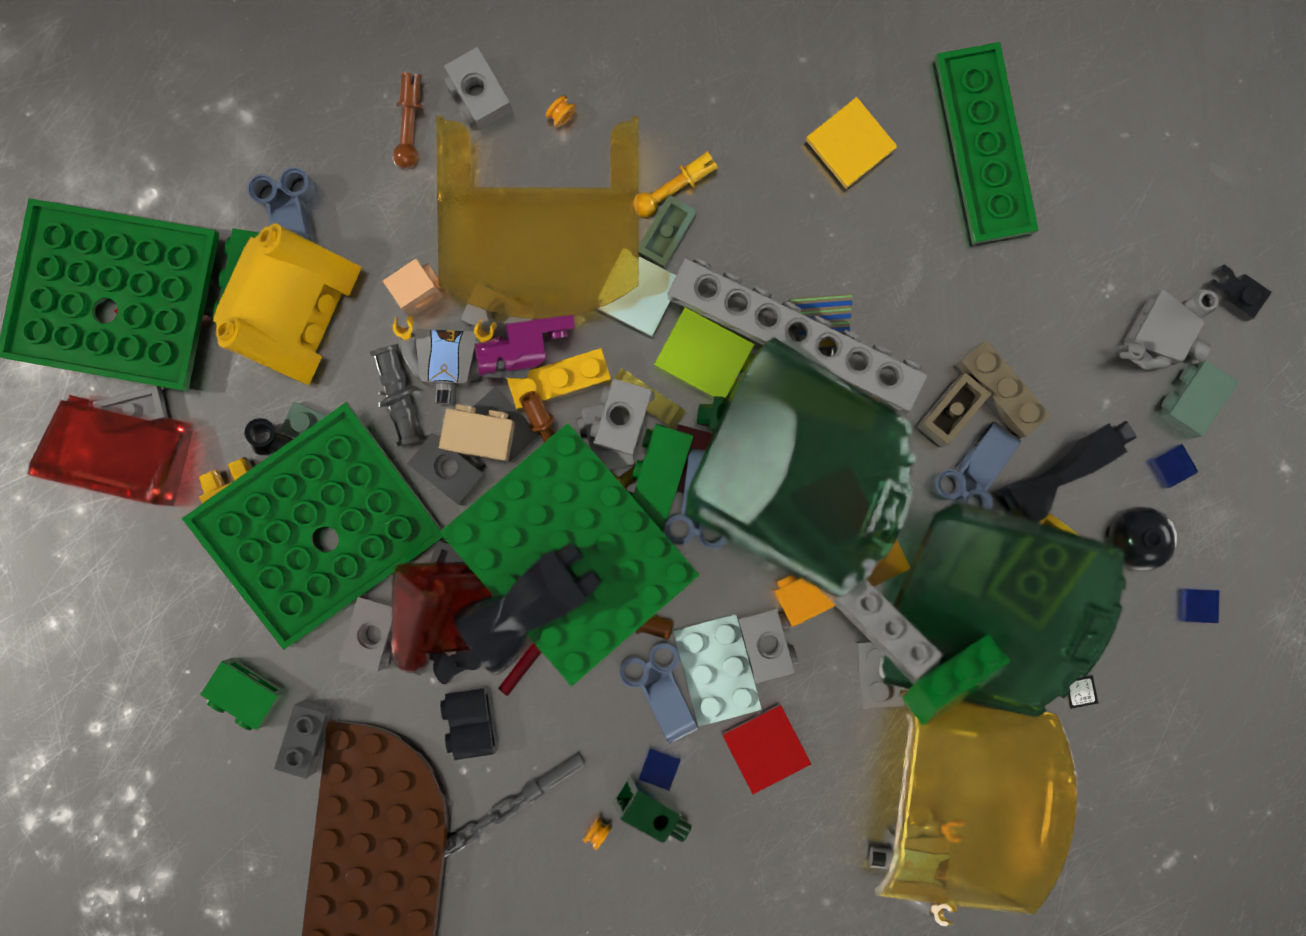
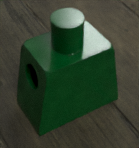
(650, 811)

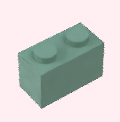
(1198, 398)

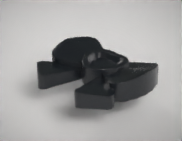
(446, 668)

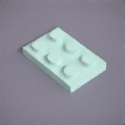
(717, 670)

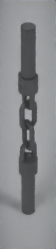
(531, 793)

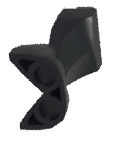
(1034, 496)
(548, 590)

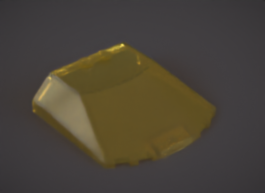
(983, 810)

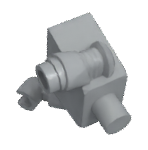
(1169, 330)

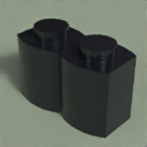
(469, 723)

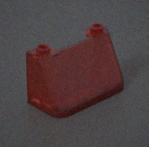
(112, 453)
(424, 607)

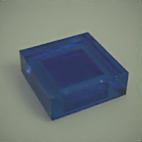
(1174, 466)
(1200, 605)
(659, 768)

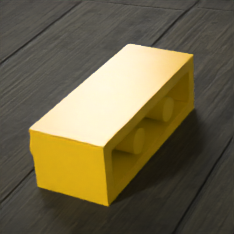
(563, 378)

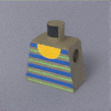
(831, 308)

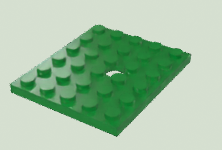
(79, 259)
(565, 498)
(267, 519)

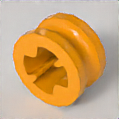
(560, 111)
(597, 833)

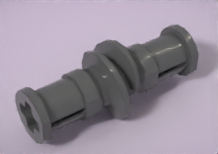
(397, 394)

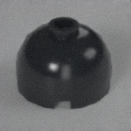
(1144, 536)

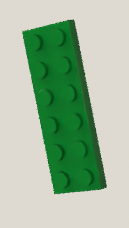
(986, 143)

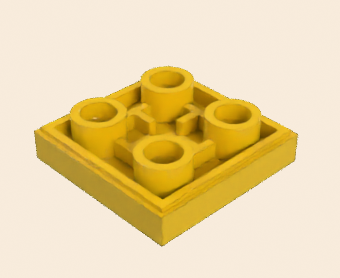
(851, 142)

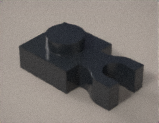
(1243, 294)

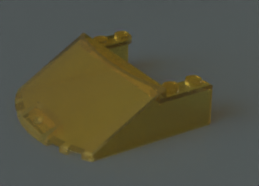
(536, 246)

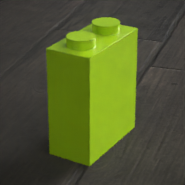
(704, 355)

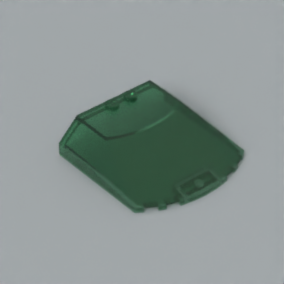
(805, 471)
(1027, 585)

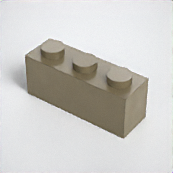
(1009, 395)

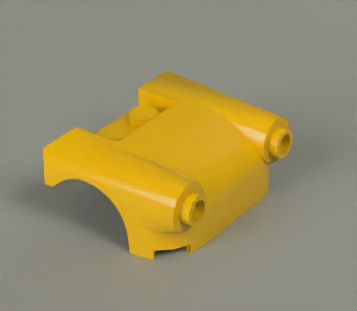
(282, 301)

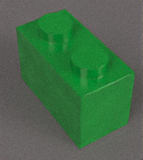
(242, 695)

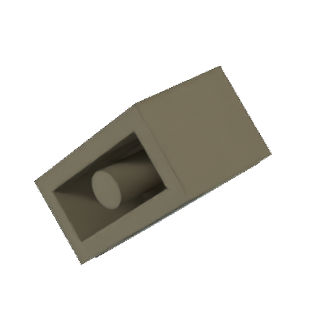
(953, 410)

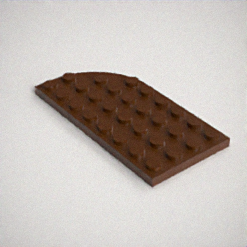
(375, 838)

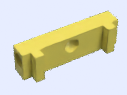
(661, 407)

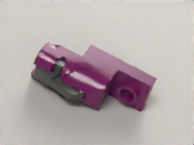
(521, 349)

